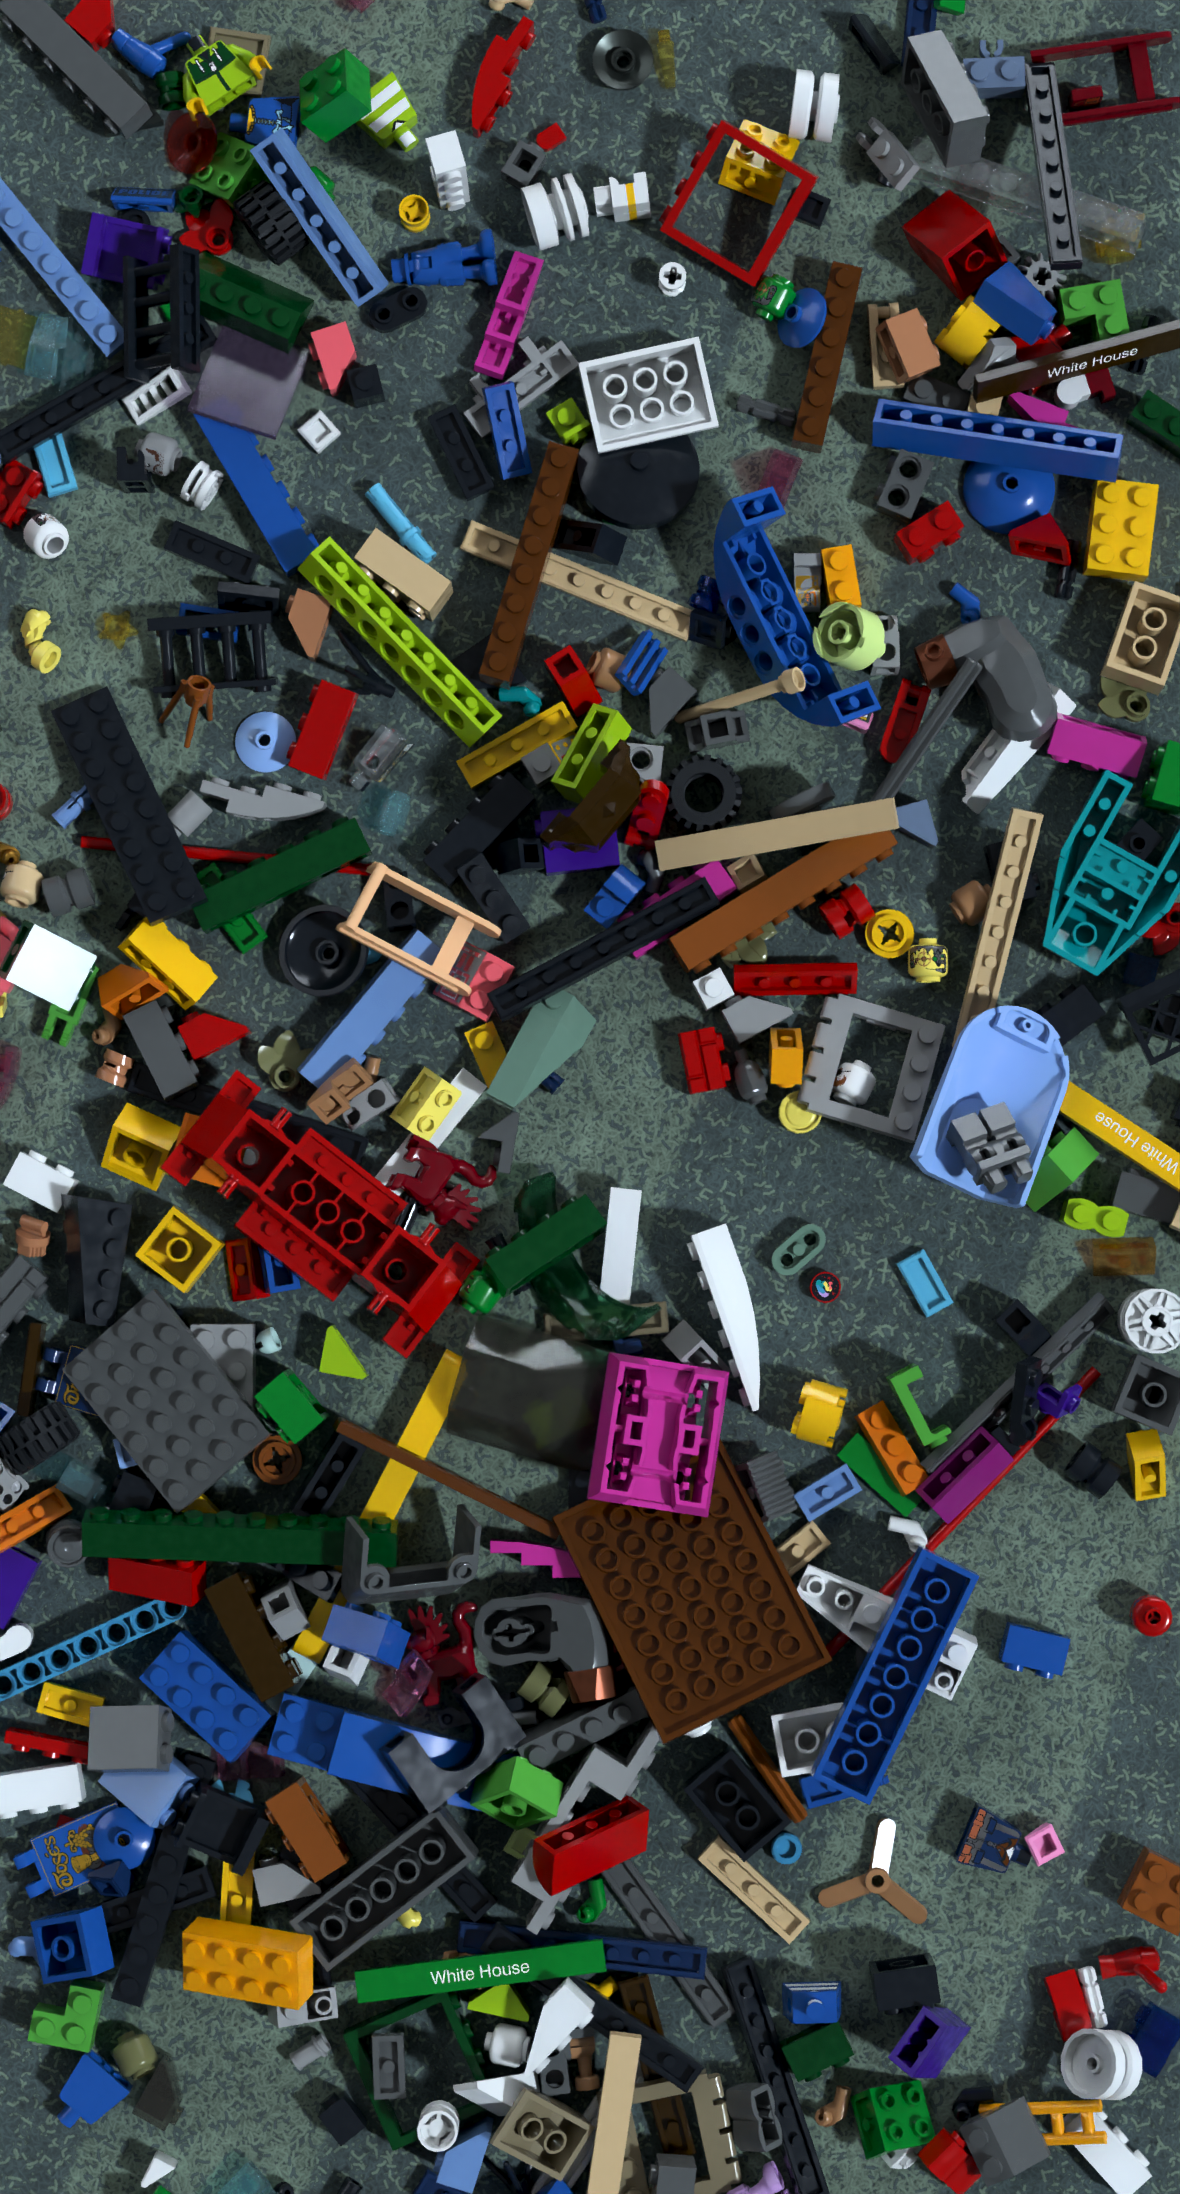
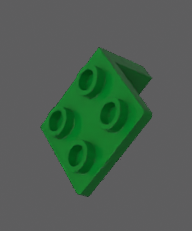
(892, 2118)

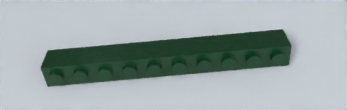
(231, 1536)

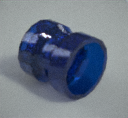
(706, 595)

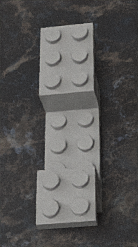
(608, 1772)

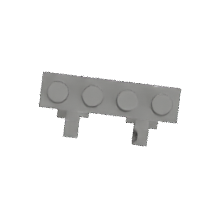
(540, 373)

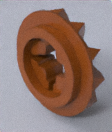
(270, 1473)

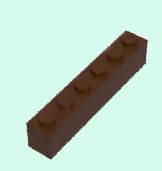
(826, 358)

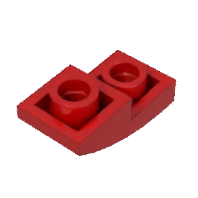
(1068, 2003)

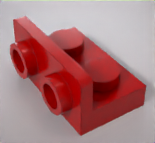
(17, 487)

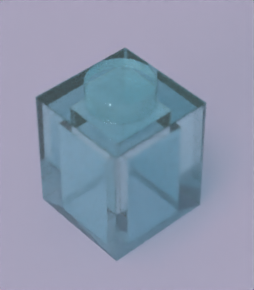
(82, 1483)

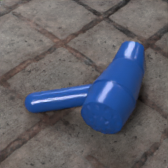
(145, 57)

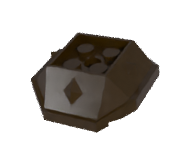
(601, 809)

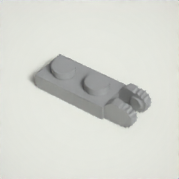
(889, 155)

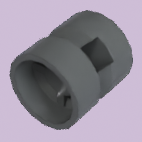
(68, 892)

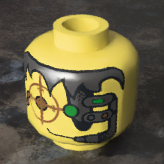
(927, 961)

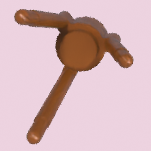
(196, 691)

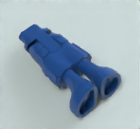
(444, 264)

